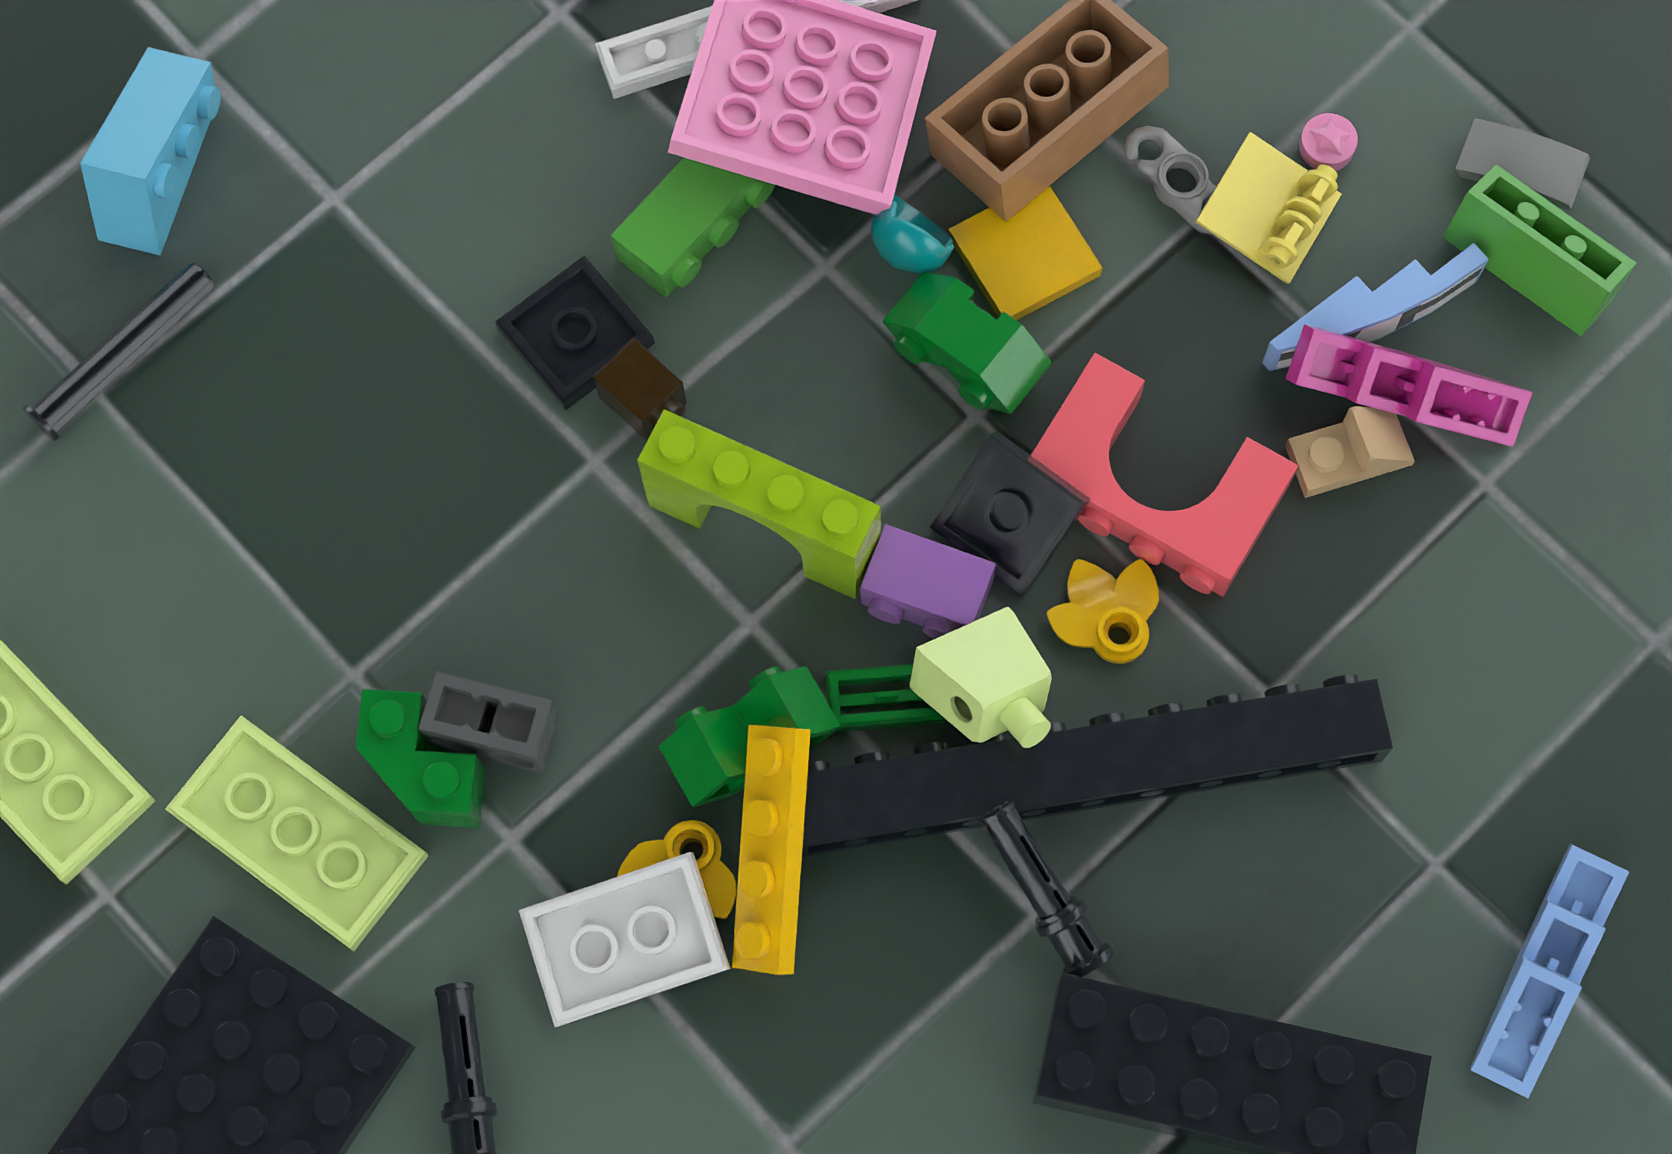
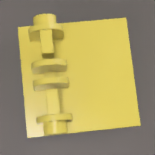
(1270, 207)

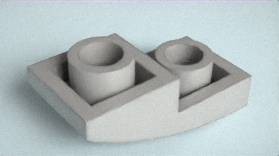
(1536, 161)

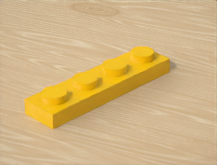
(771, 849)

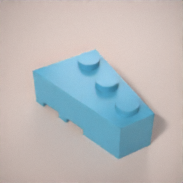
(149, 149)

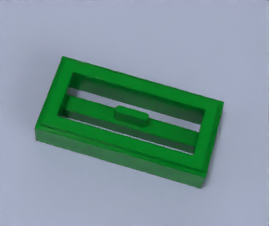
(877, 720)

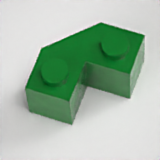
(987, 356)
(711, 746)
(431, 785)

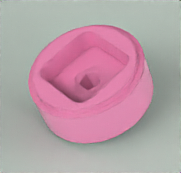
(1328, 141)

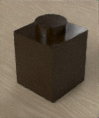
(639, 388)

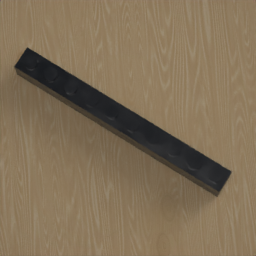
(1096, 764)

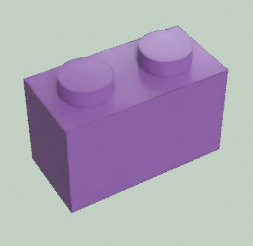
(925, 583)

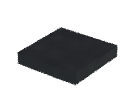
(572, 330)
(1010, 512)

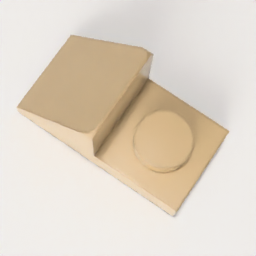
(1357, 449)

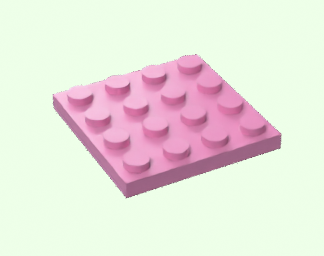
(805, 97)

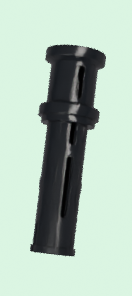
(1059, 915)
(468, 1109)

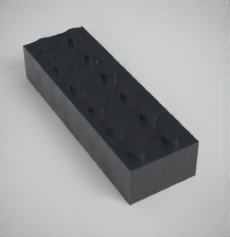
(1226, 1075)

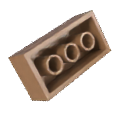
(1047, 103)

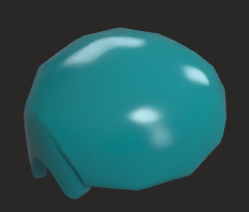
(910, 239)

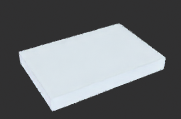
(624, 939)

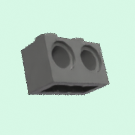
(489, 722)

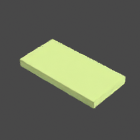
(56, 778)
(297, 833)

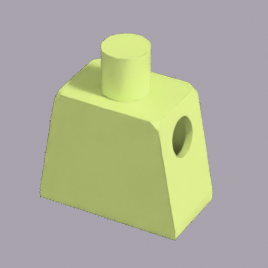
(986, 679)

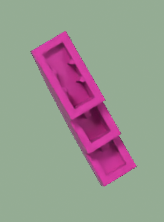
(1408, 385)

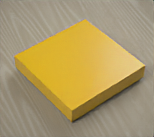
(1028, 257)

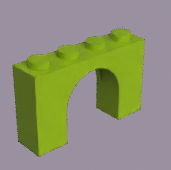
(694, 468)

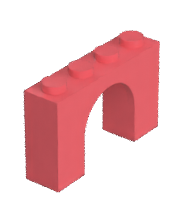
(1199, 541)

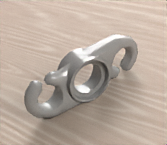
(1172, 156)

